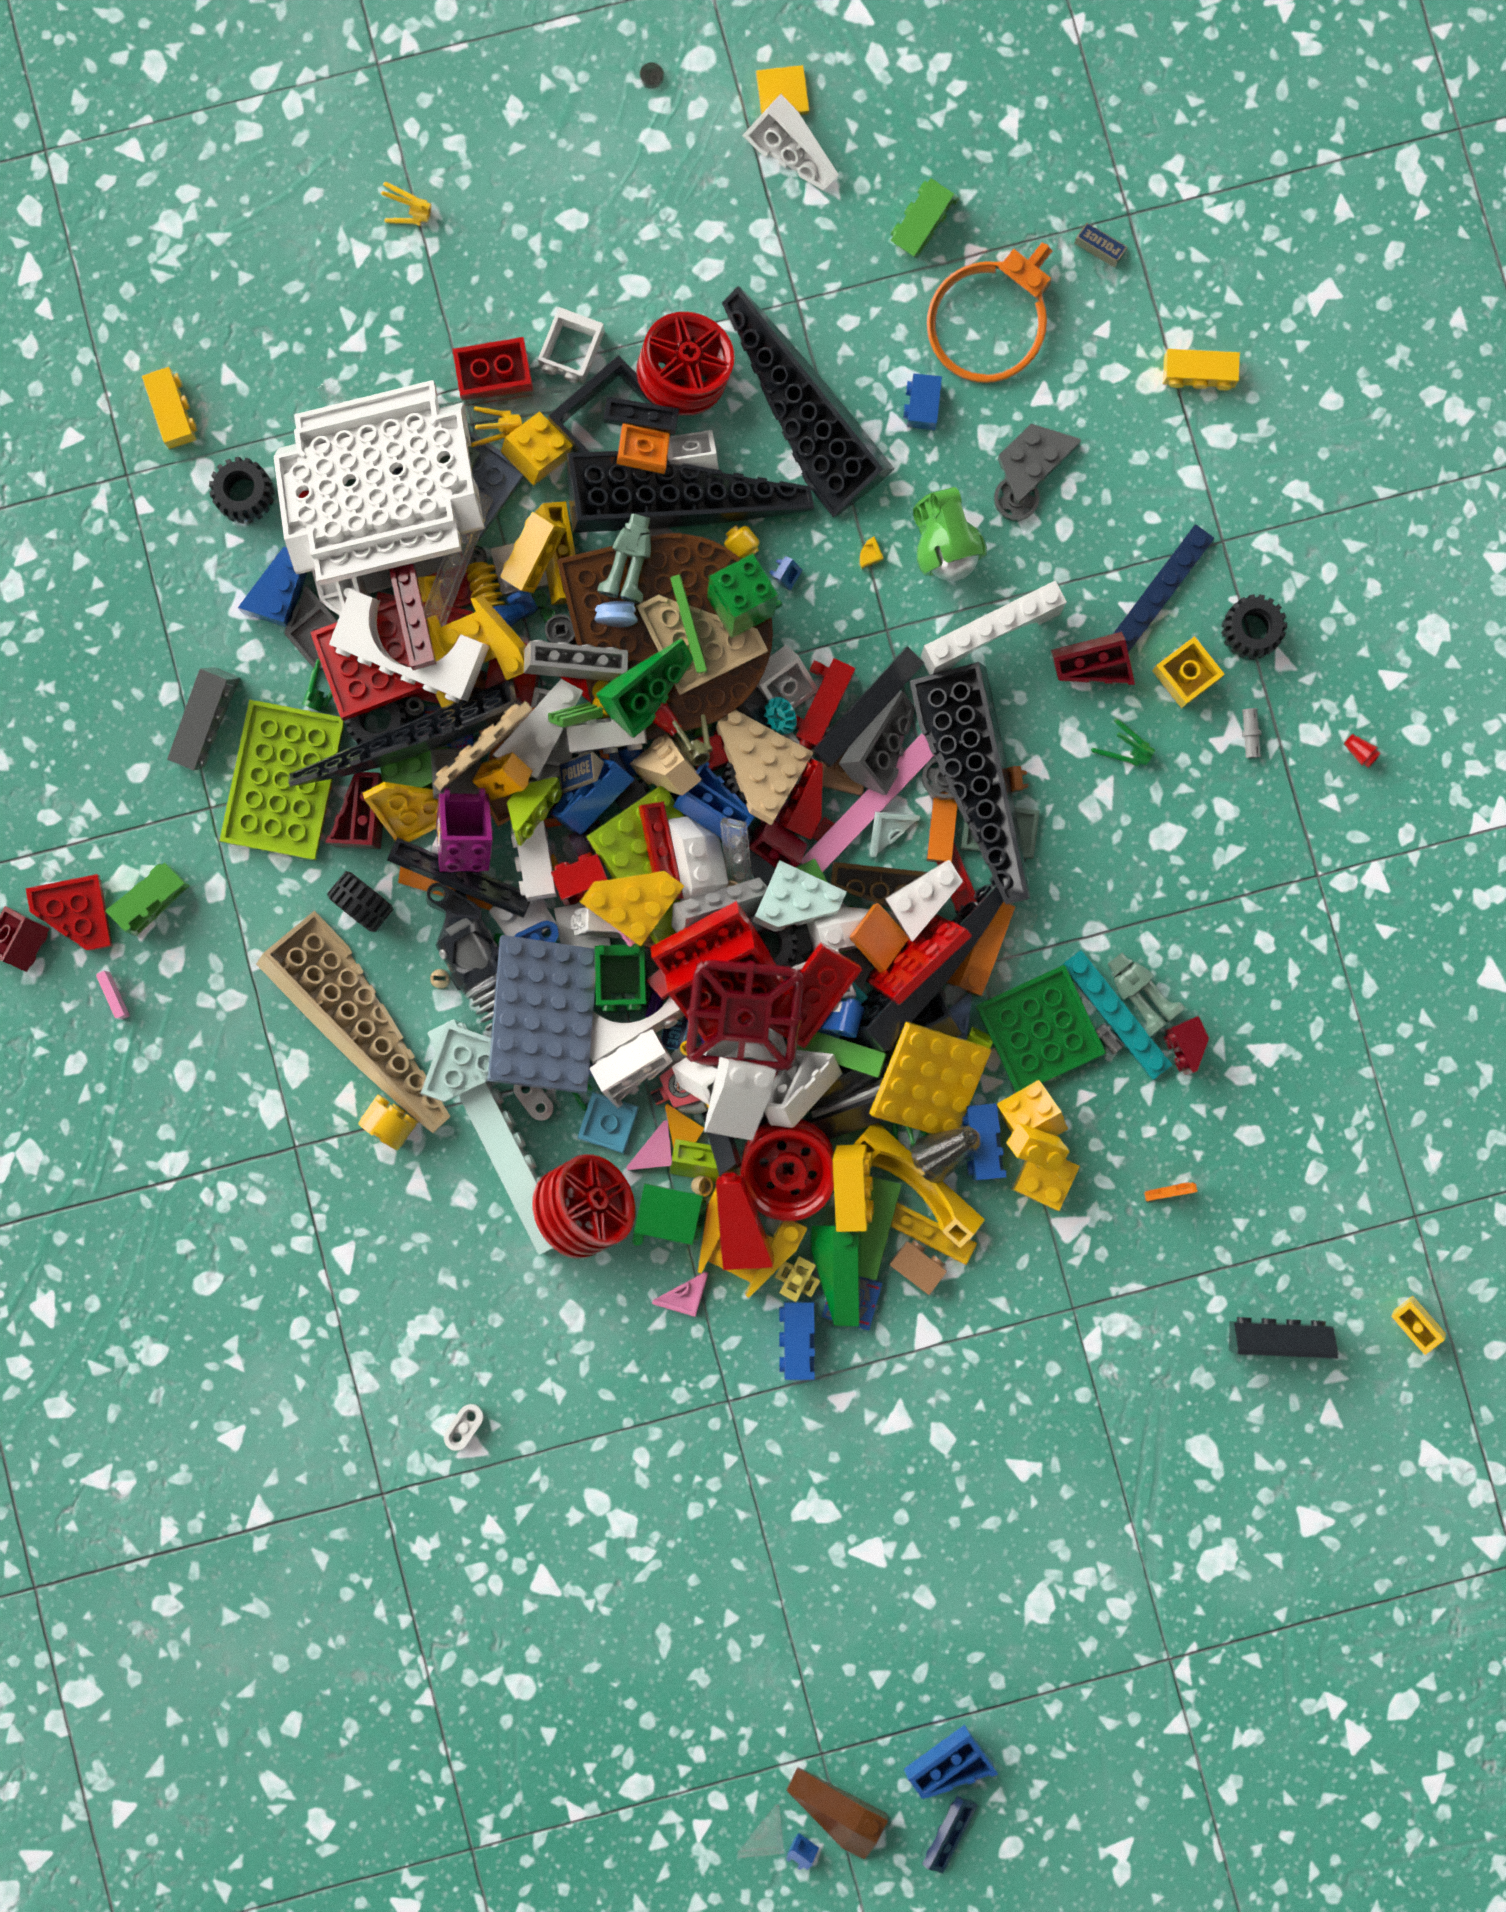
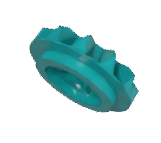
(784, 710)

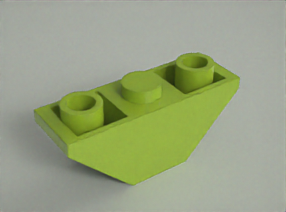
(532, 806)

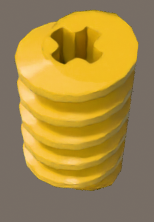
(482, 584)

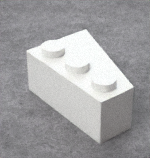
(602, 735)
(630, 1066)

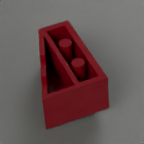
(1096, 660)
(357, 823)

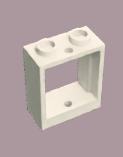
(581, 324)
(591, 925)

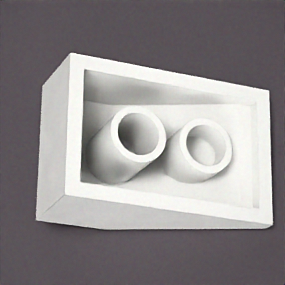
(739, 1098)

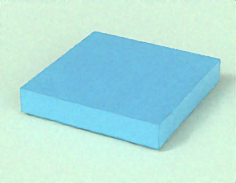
(607, 1124)

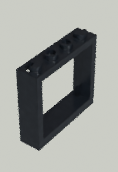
(589, 390)

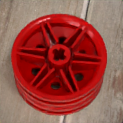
(690, 349)
(779, 1201)
(583, 1206)

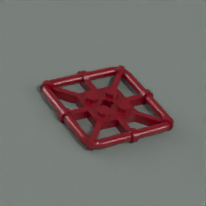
(735, 1003)

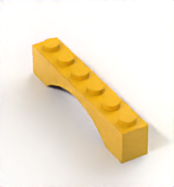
(953, 1214)

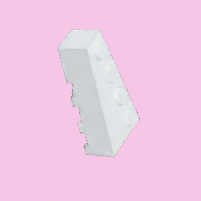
(536, 735)

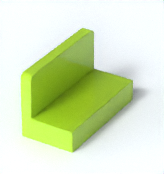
(693, 1160)

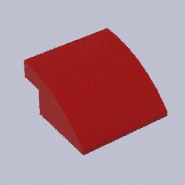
(722, 937)

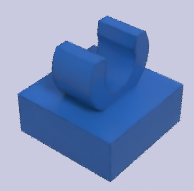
(787, 572)
(802, 1852)

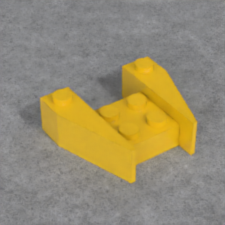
(485, 627)
(783, 1245)

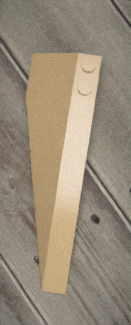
(331, 991)

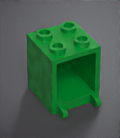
(742, 595)
(621, 971)
(668, 1215)

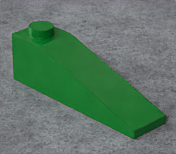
(641, 690)

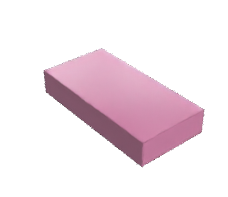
(112, 995)

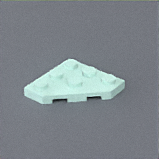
(796, 899)
(458, 1063)

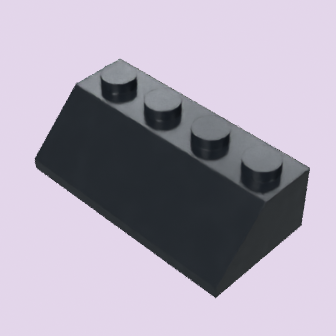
(1282, 1339)

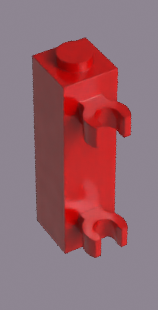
(825, 703)

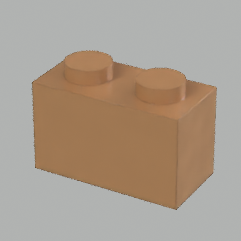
(918, 1267)

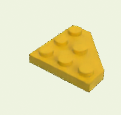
(403, 809)
(633, 902)

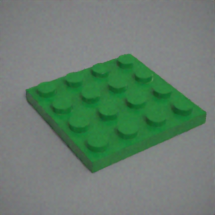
(1040, 1028)

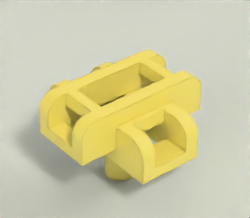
(797, 1278)

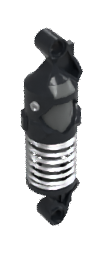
(467, 948)

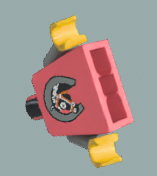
(670, 1090)

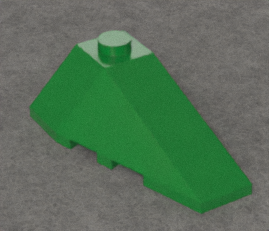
(838, 1267)

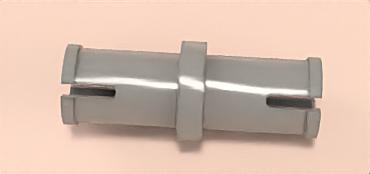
(1251, 733)

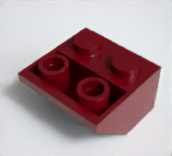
(1188, 1043)

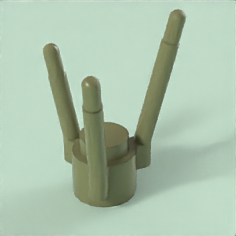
(695, 750)

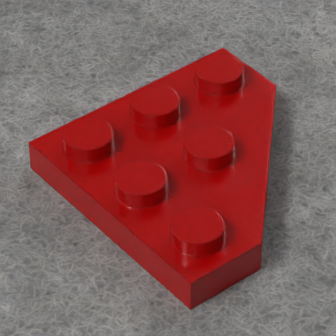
(74, 909)

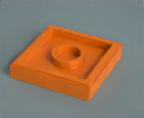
(643, 448)
(879, 937)

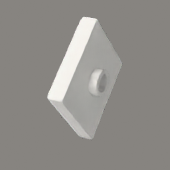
(566, 933)

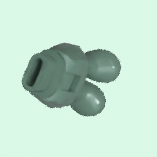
(631, 542)
(1133, 978)

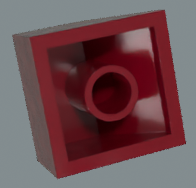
(20, 938)

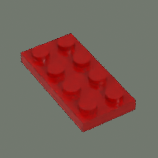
(825, 982)

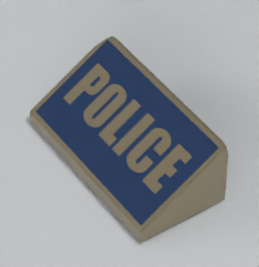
(1100, 245)
(579, 771)

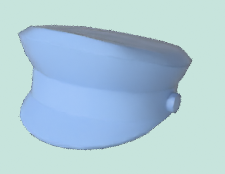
(616, 614)

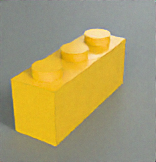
(1201, 369)
(170, 407)
(532, 552)

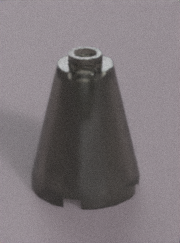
(944, 1152)

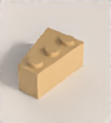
(666, 766)

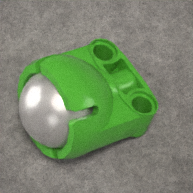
(947, 542)

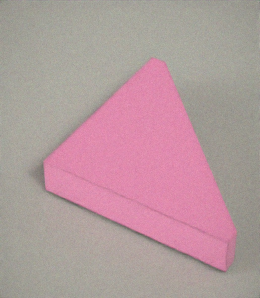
(655, 1151)
(684, 1297)

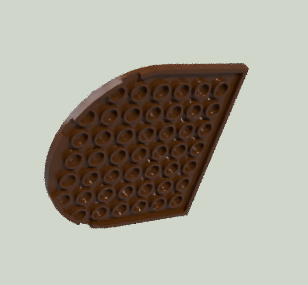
(670, 555)

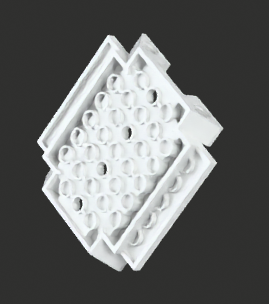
(382, 516)

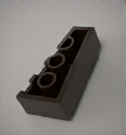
(871, 882)

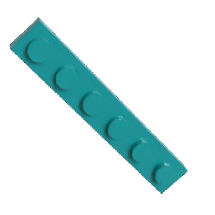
(1117, 1015)

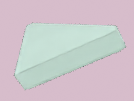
(888, 828)

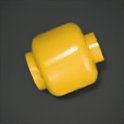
(741, 541)

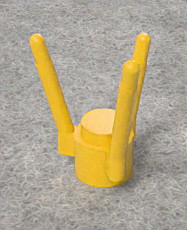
(419, 208)
(506, 424)

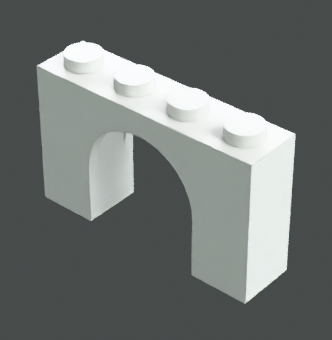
(700, 1078)

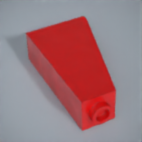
(740, 1228)

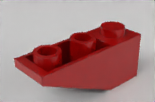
(805, 805)

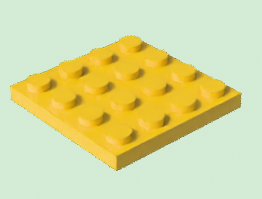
(929, 1080)

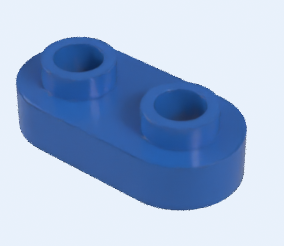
(535, 932)

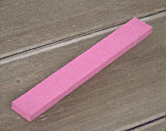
(864, 809)

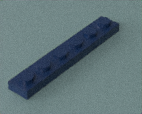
(1164, 585)

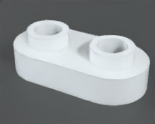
(532, 1099)
(464, 1426)

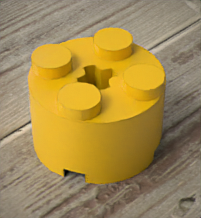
(388, 1122)

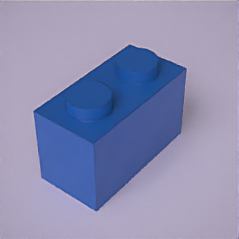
(924, 401)

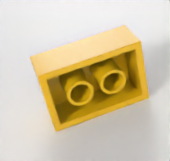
(852, 1188)

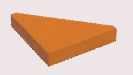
(1169, 1191)

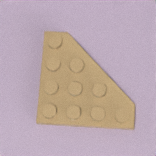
(719, 649)
(486, 742)
(763, 761)

